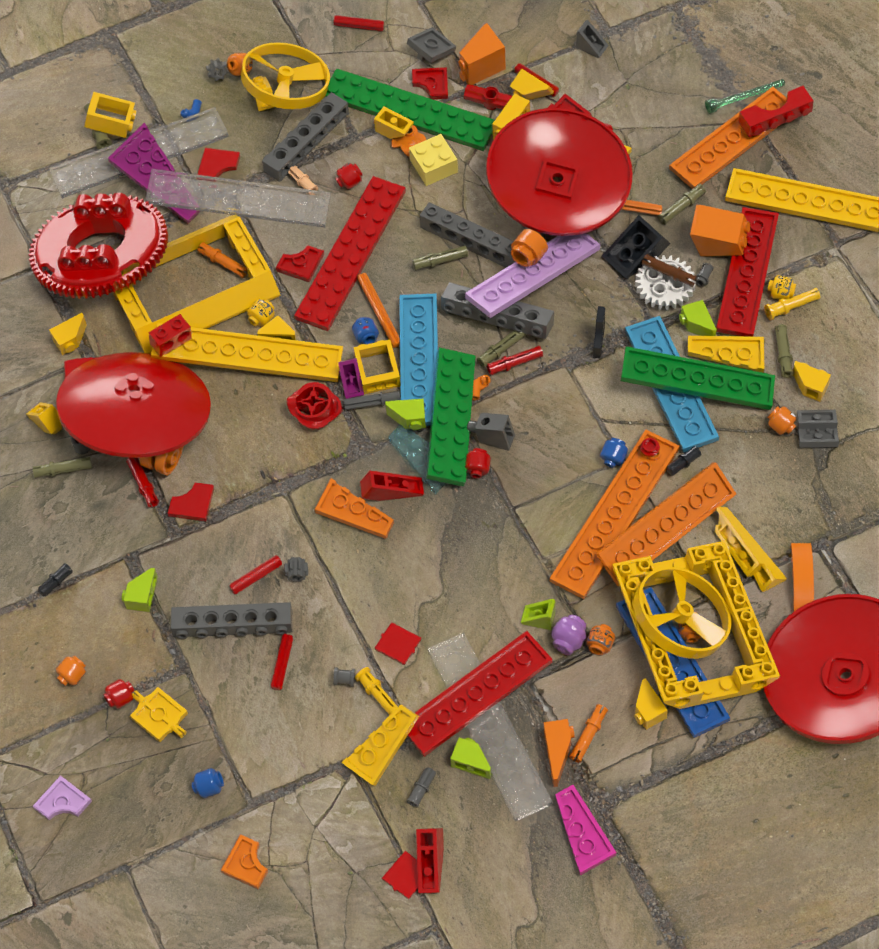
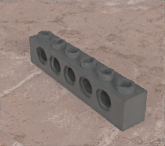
(305, 136)
(464, 232)
(518, 316)
(224, 613)

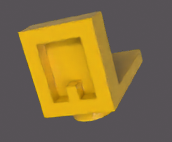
(262, 83)

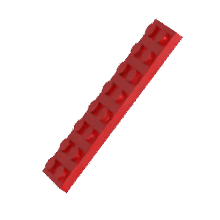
(748, 276)
(477, 692)

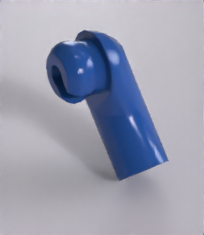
(196, 106)

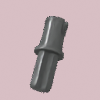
(421, 787)

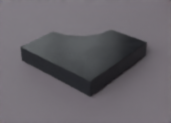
(599, 332)

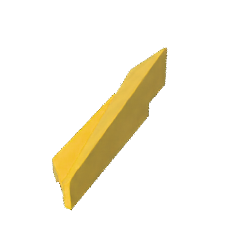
(747, 551)

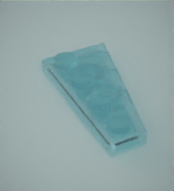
(415, 451)

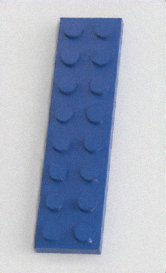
(697, 718)

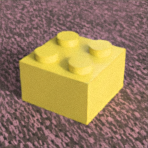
(433, 159)

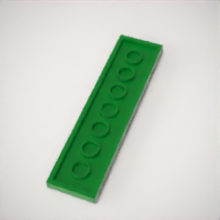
(698, 378)
(451, 417)

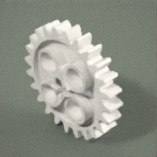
(649, 287)

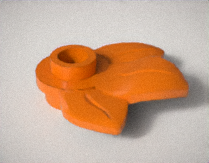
(408, 140)

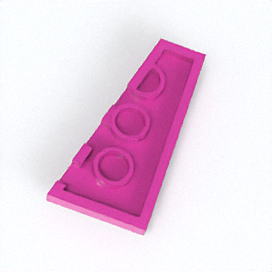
(585, 835)

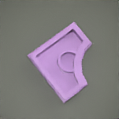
(62, 798)

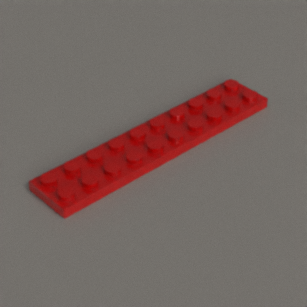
(350, 253)

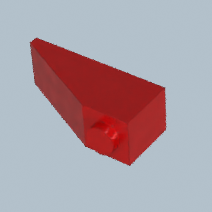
(390, 486)
(429, 859)

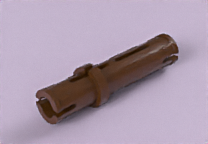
(669, 270)

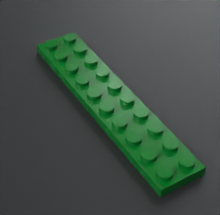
(428, 114)

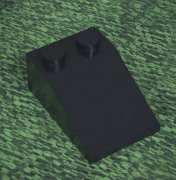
(632, 246)

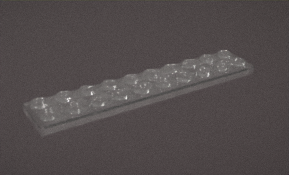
(173, 139)
(238, 198)
(495, 734)

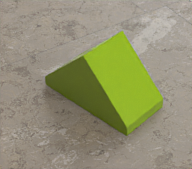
(539, 614)

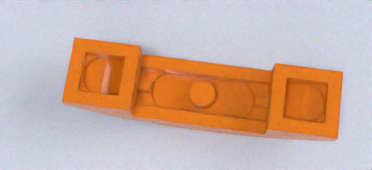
(802, 574)

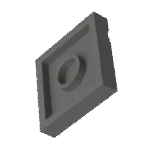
(431, 45)

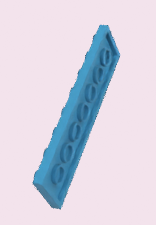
(418, 348)
(683, 411)

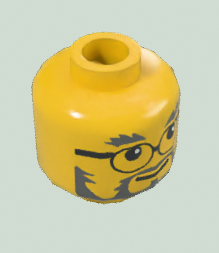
(782, 287)
(261, 313)

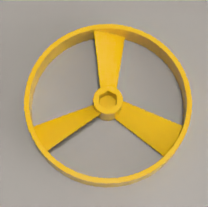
(314, 71)
(684, 613)

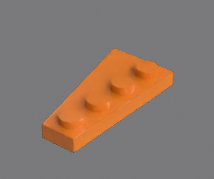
(344, 507)

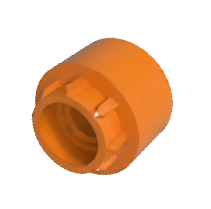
(528, 248)

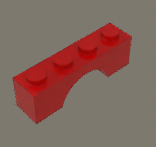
(757, 120)

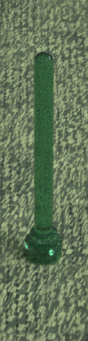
(714, 104)

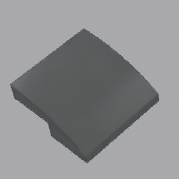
(817, 428)

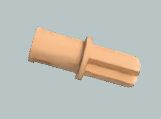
(302, 179)

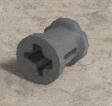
(344, 676)

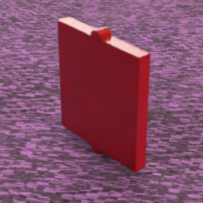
(398, 643)
(403, 875)

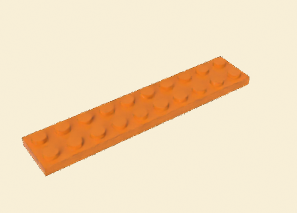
(613, 515)

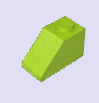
(697, 319)
(407, 413)
(140, 591)
(470, 758)

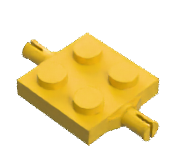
(159, 714)

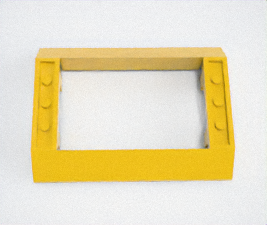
(214, 308)
(745, 679)

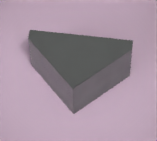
(590, 40)

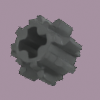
(219, 65)
(296, 569)

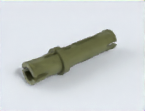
(688, 199)
(441, 257)
(496, 350)
(784, 358)
(61, 467)

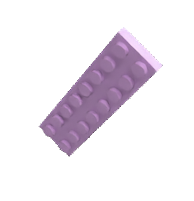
(519, 281)

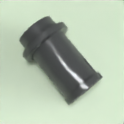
(702, 277)

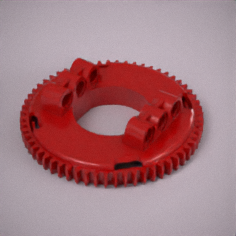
(98, 269)

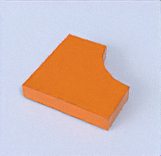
(244, 863)

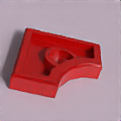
(432, 80)
(217, 162)
(301, 264)
(193, 504)

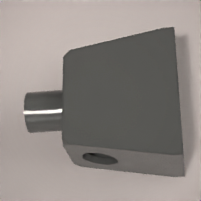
(493, 430)

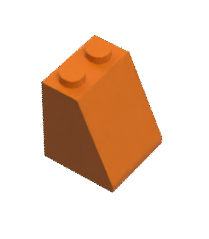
(482, 56)
(719, 231)

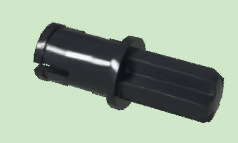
(683, 460)
(55, 580)

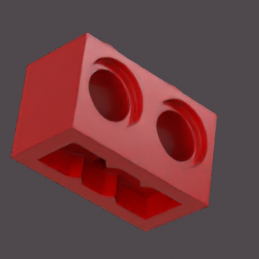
(170, 335)

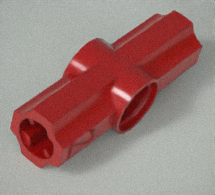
(488, 96)

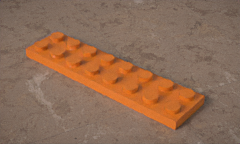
(722, 145)
(669, 519)

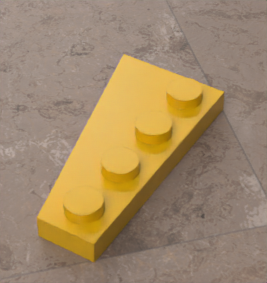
(729, 350)
(378, 750)

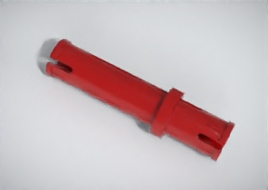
(507, 363)
(145, 487)

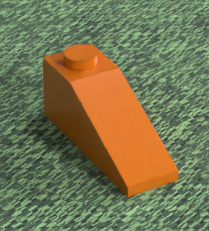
(558, 744)

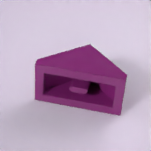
(350, 378)

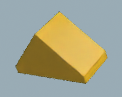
(277, 329)

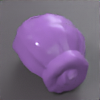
(569, 634)

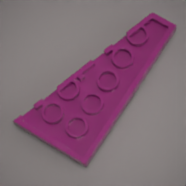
(137, 159)

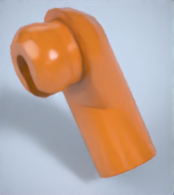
(478, 385)

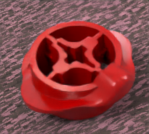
(320, 410)

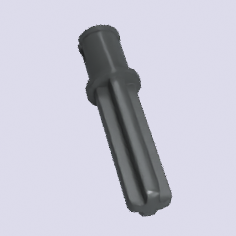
(371, 400)

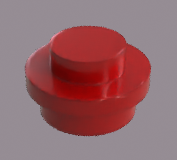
(650, 447)

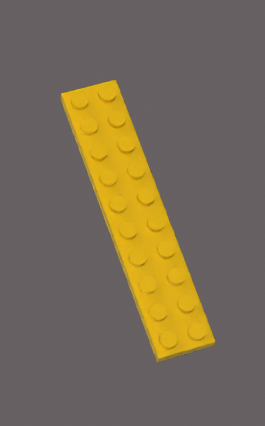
(804, 199)
(258, 354)

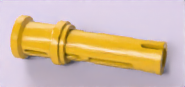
(784, 306)
(374, 688)

